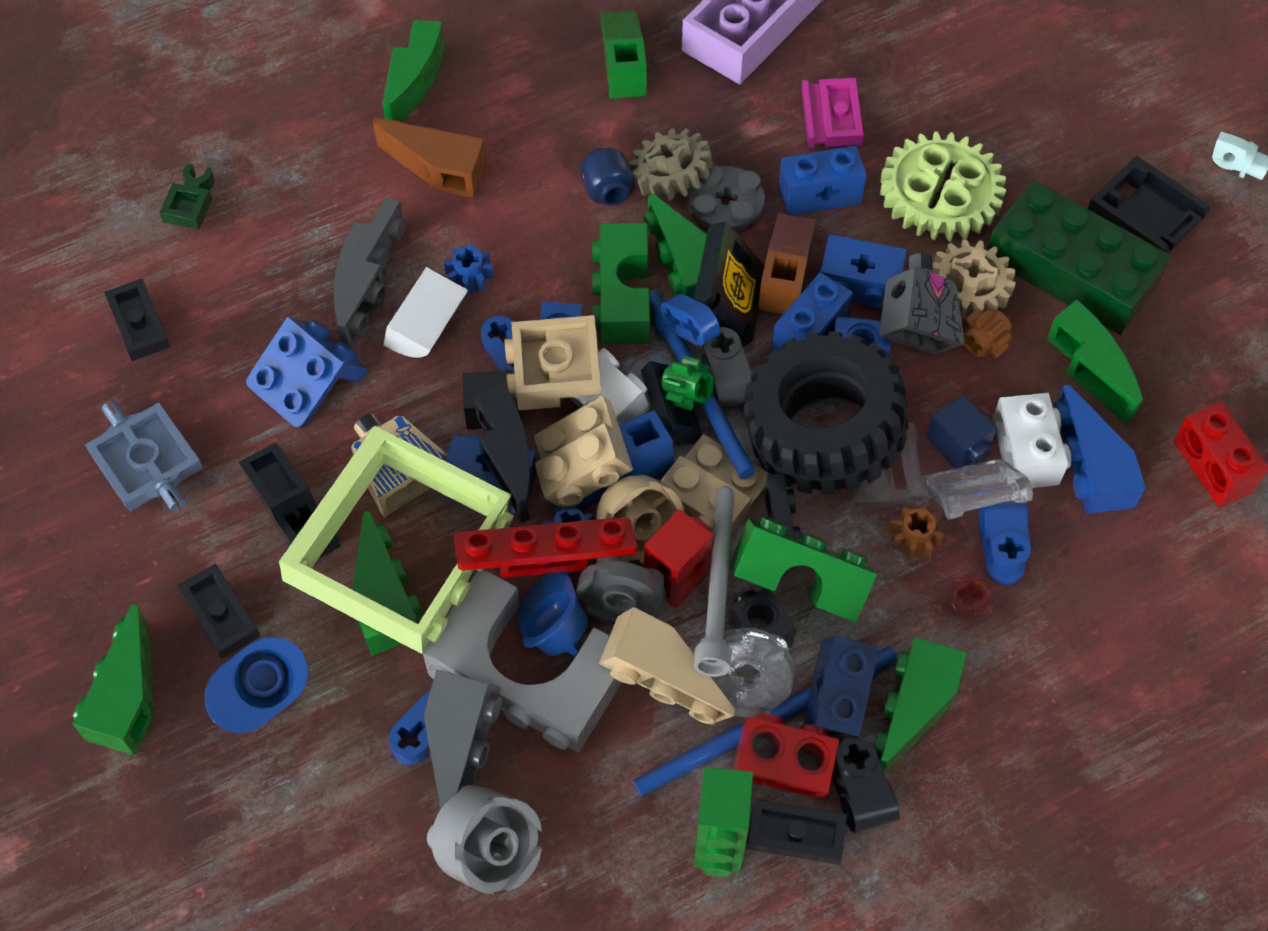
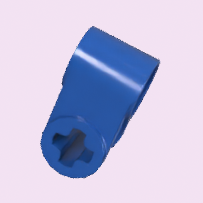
(1005, 540)

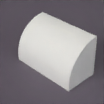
(423, 315)

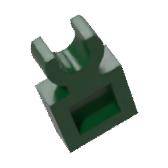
(188, 202)

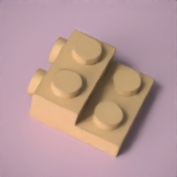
(553, 361)
(581, 454)
(704, 473)

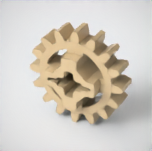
(979, 276)

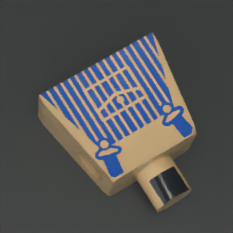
(390, 487)

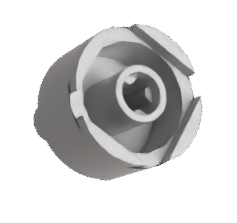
(486, 839)

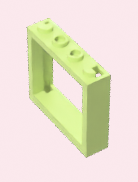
(339, 501)

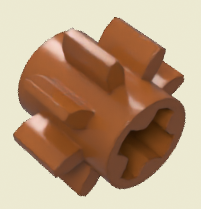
(987, 333)
(916, 532)

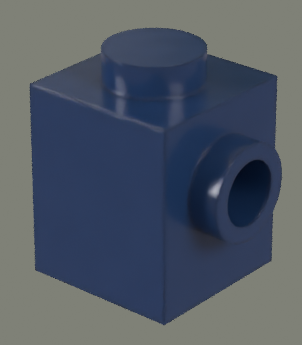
(961, 433)

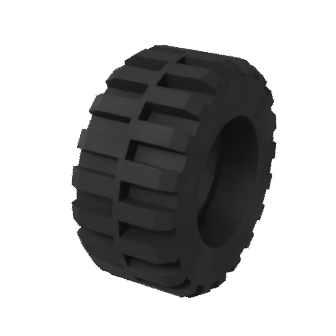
(819, 370)

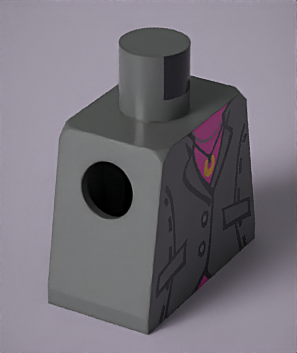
(922, 309)

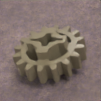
(671, 164)

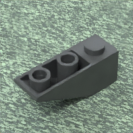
(457, 729)

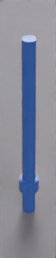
(711, 406)

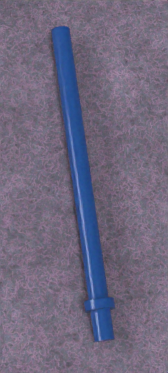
(730, 738)

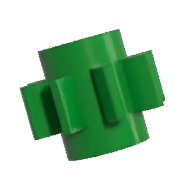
(687, 382)

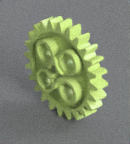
(967, 199)

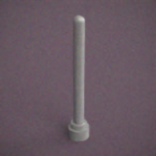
(712, 654)

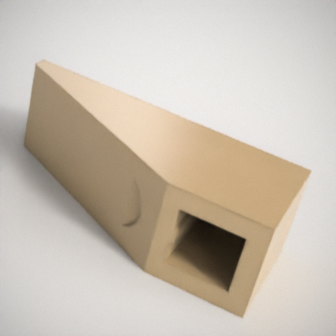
(658, 658)

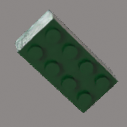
(1078, 255)

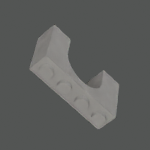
(561, 708)

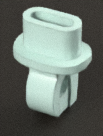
(1244, 157)

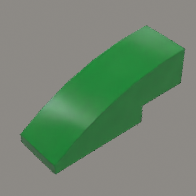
(413, 69)
(1096, 361)

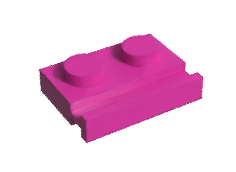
(832, 112)

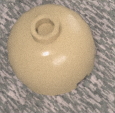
(644, 501)

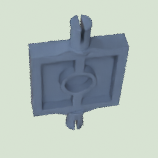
(144, 456)

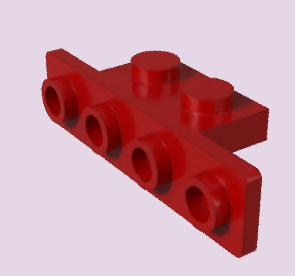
(544, 547)

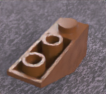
(440, 158)
(786, 263)

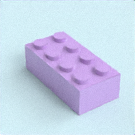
(740, 33)

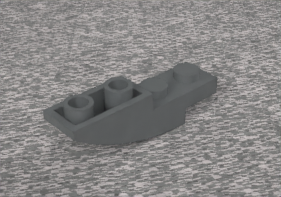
(359, 268)

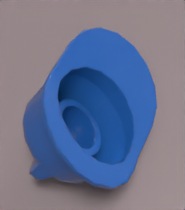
(552, 616)
(256, 684)

